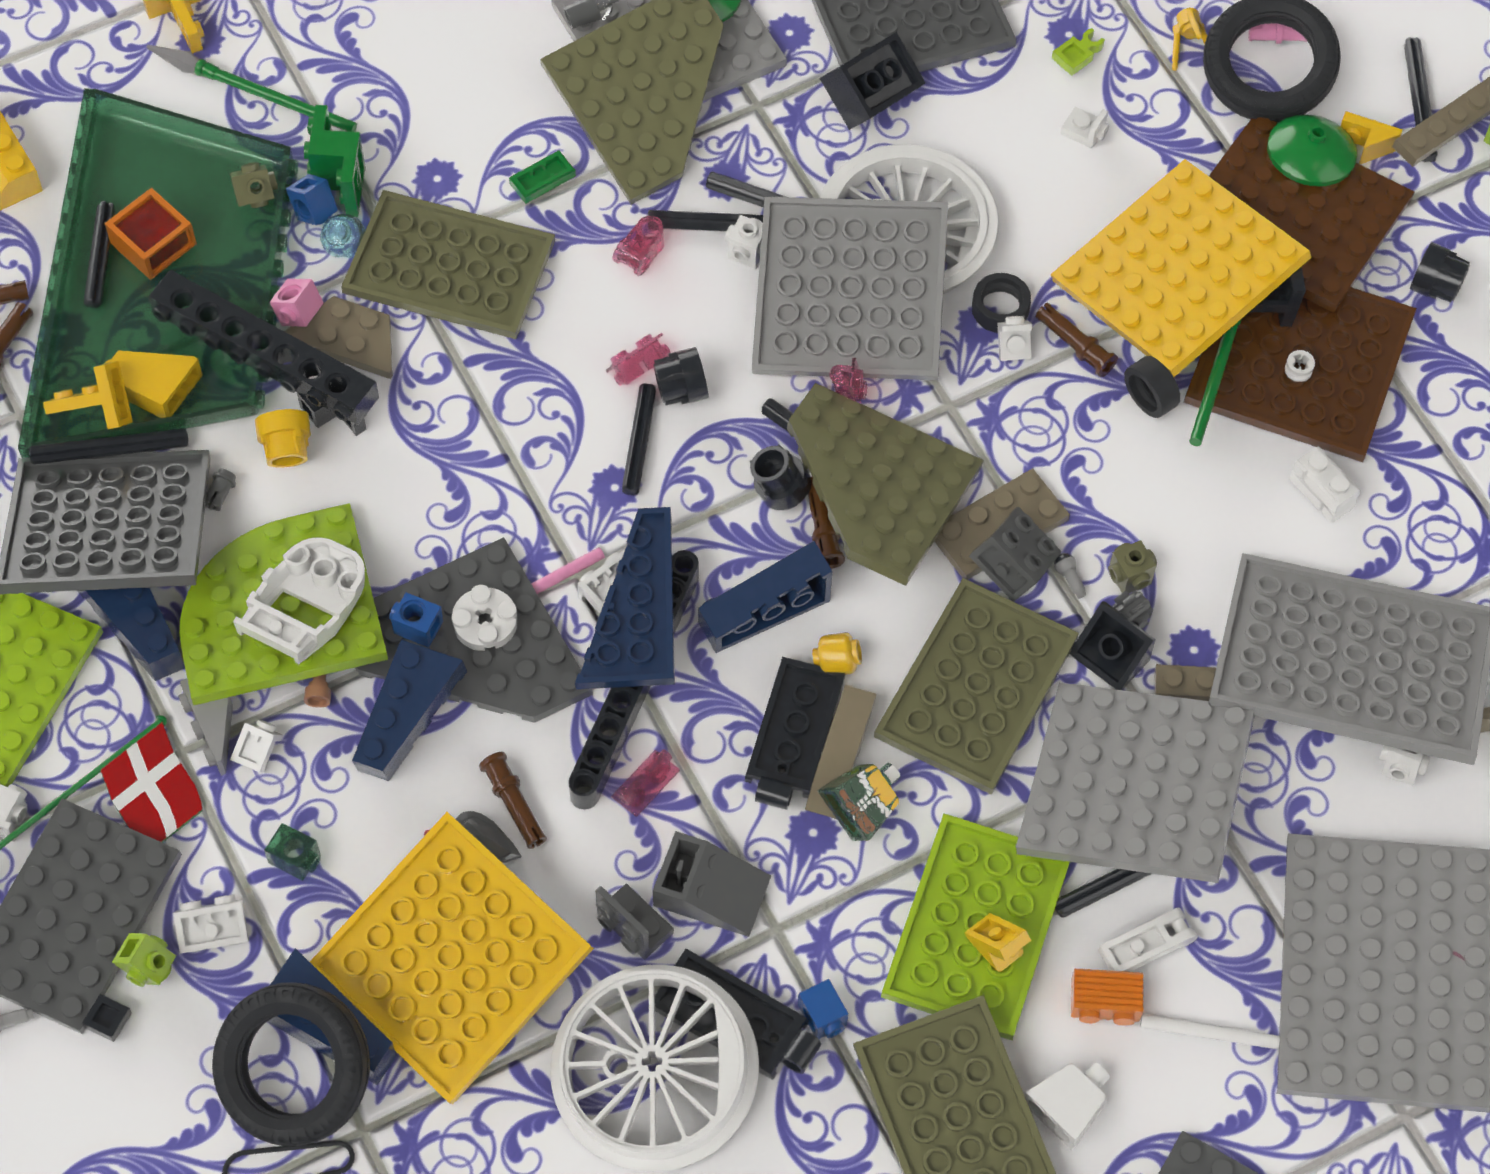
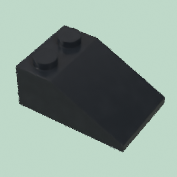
(872, 81)

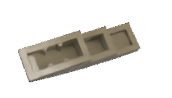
(842, 743)

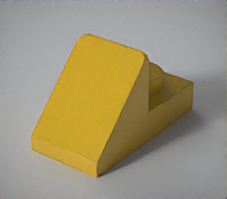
(1371, 134)
(998, 940)

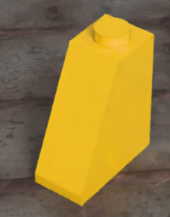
(157, 380)

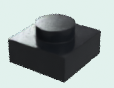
(106, 1017)

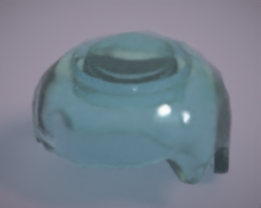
(342, 235)

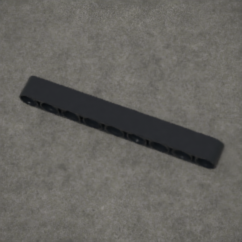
(622, 719)

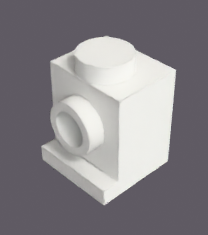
(12, 808)

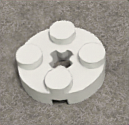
(485, 635)

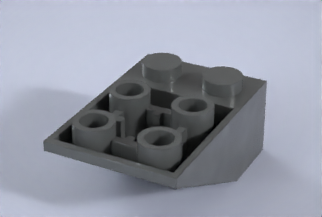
(710, 885)

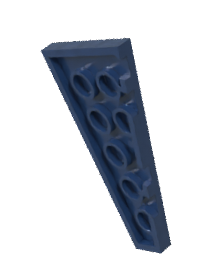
(637, 619)

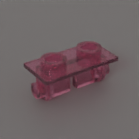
(628, 366)
(849, 381)
(646, 782)

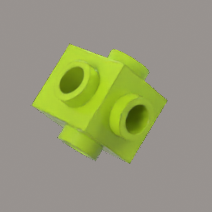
(144, 959)

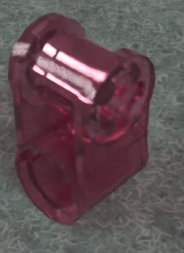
(638, 249)

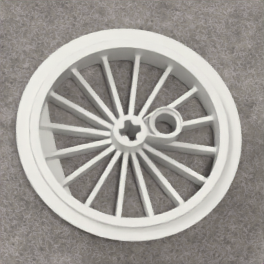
(929, 162)
(736, 1060)

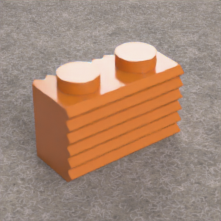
(1107, 996)

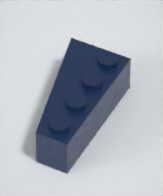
(140, 626)

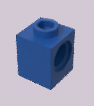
(312, 199)
(419, 631)
(823, 1010)

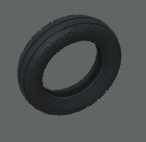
(1272, 105)
(232, 1071)

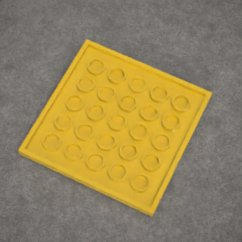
(1180, 267)
(451, 957)

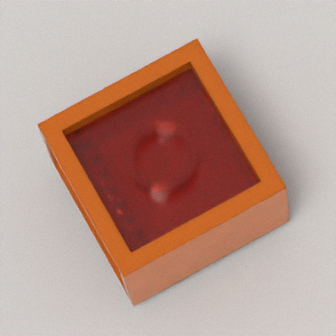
(150, 233)

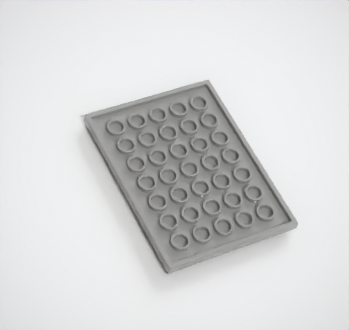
(1355, 658)
(1371, 975)

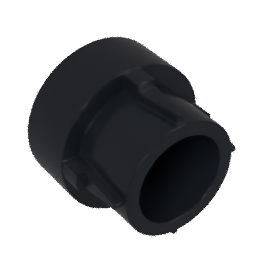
(1440, 273)
(681, 377)
(779, 478)

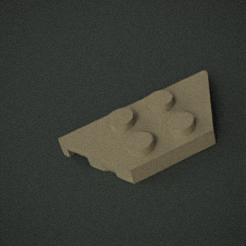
(350, 335)

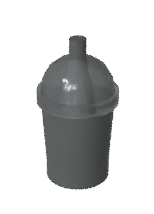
(587, 11)

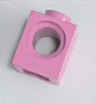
(296, 302)

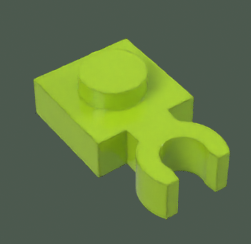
(1076, 54)

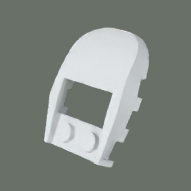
(317, 574)

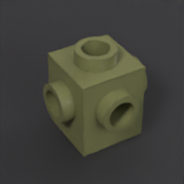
(245, 177)
(1132, 566)

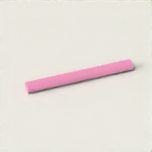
(568, 570)

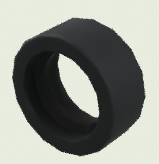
(999, 283)
(1152, 386)

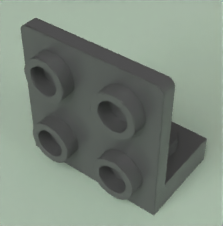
(1016, 554)
(632, 920)

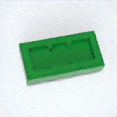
(542, 176)

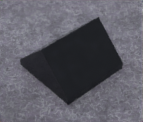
(1113, 647)

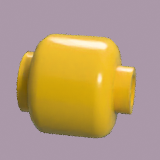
(838, 653)

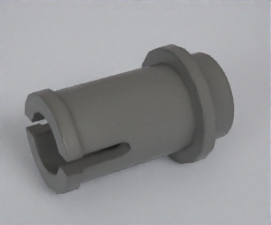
(219, 489)

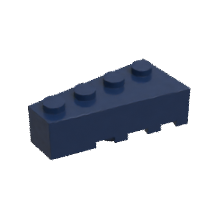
(768, 598)
(404, 708)
(300, 970)

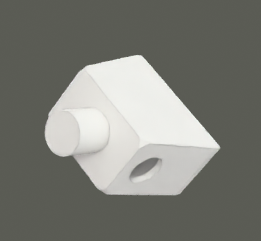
(1069, 1101)

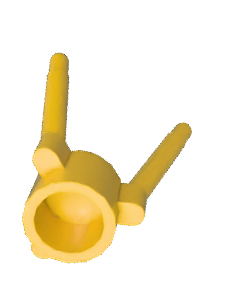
(1189, 26)

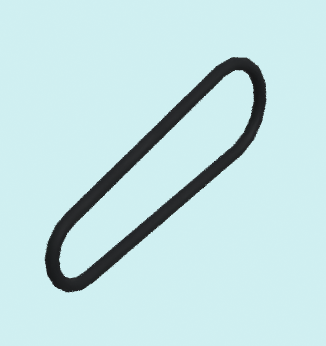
(288, 1148)

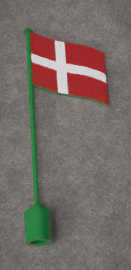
(144, 786)

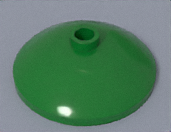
(1312, 150)

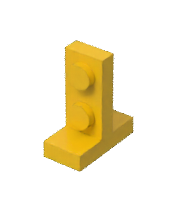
(182, 13)
(107, 392)

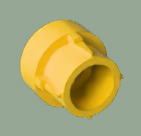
(284, 436)

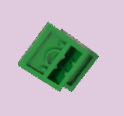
(336, 158)

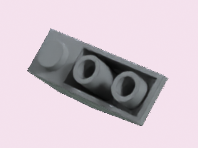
(212, 724)

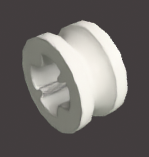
(1301, 357)

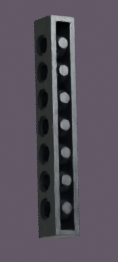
(229, 319)

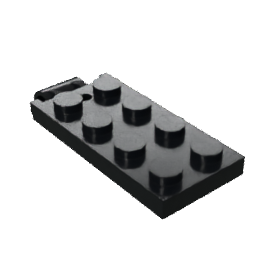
(793, 731)
(766, 1016)

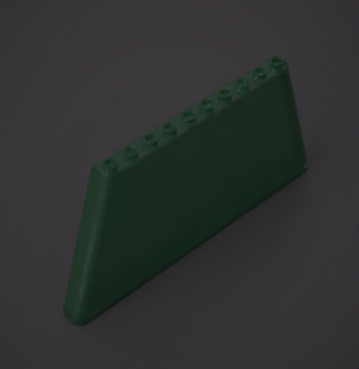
(116, 158)

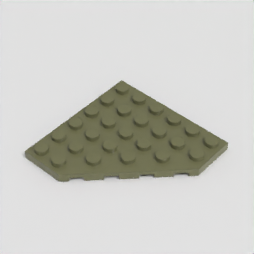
(641, 88)
(880, 480)

